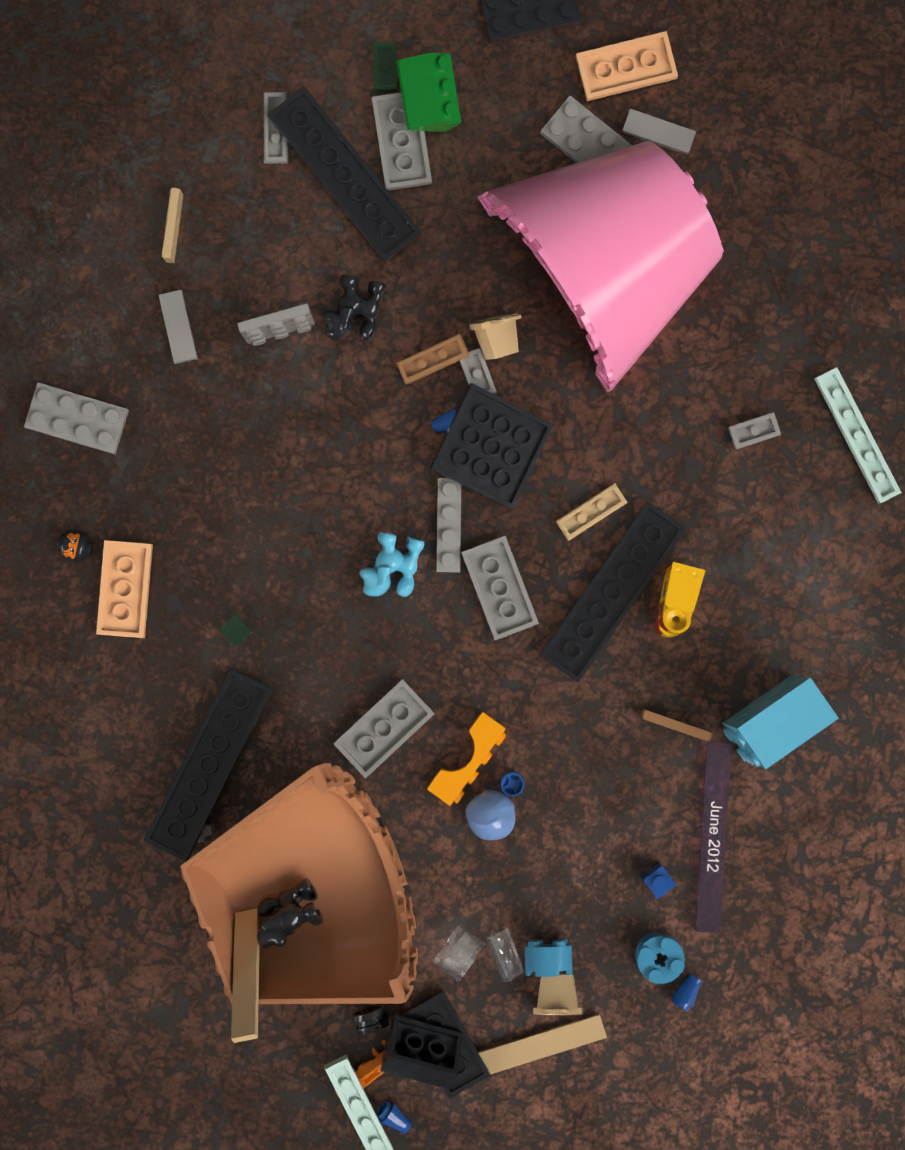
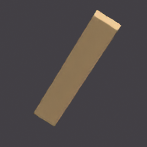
(245, 976)
(543, 1044)

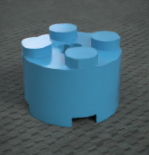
(548, 959)
(664, 970)

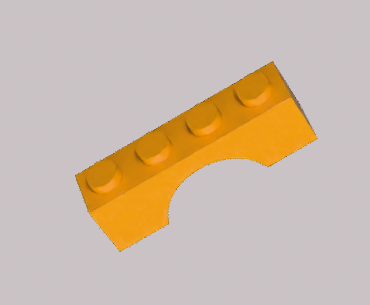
(449, 783)

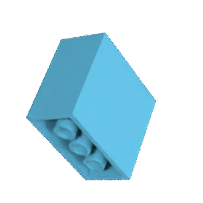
(779, 721)

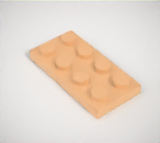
(626, 66)
(124, 589)

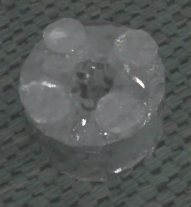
(460, 954)

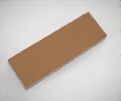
(433, 359)
(676, 725)

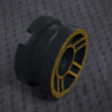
(370, 1019)

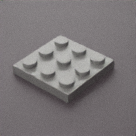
(277, 324)

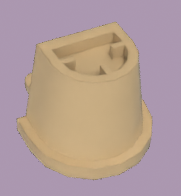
(497, 335)
(557, 996)

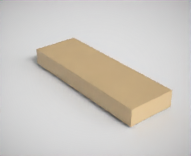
(172, 225)
(591, 512)

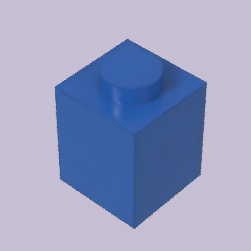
(658, 880)

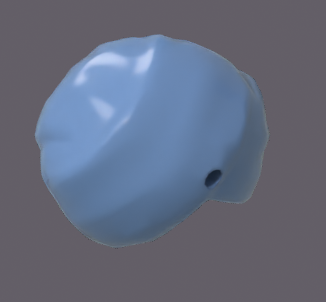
(491, 815)

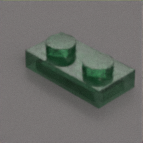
(385, 66)

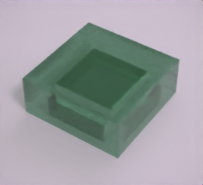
(235, 630)

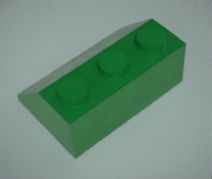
(428, 92)

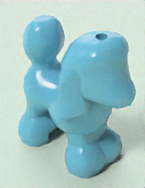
(390, 560)

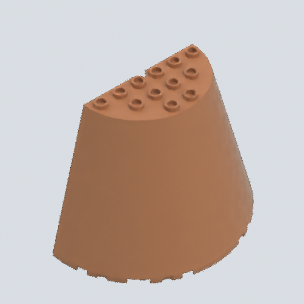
(332, 837)

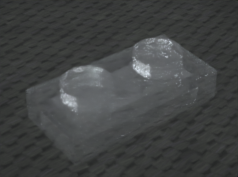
(505, 954)

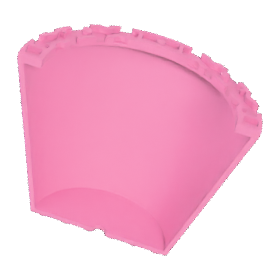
(618, 241)

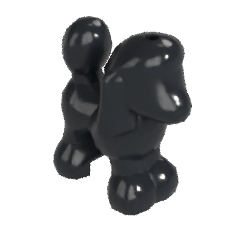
(351, 304)
(292, 916)

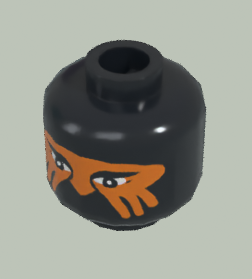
(74, 546)

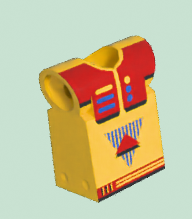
(678, 599)

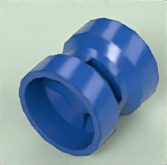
(512, 783)

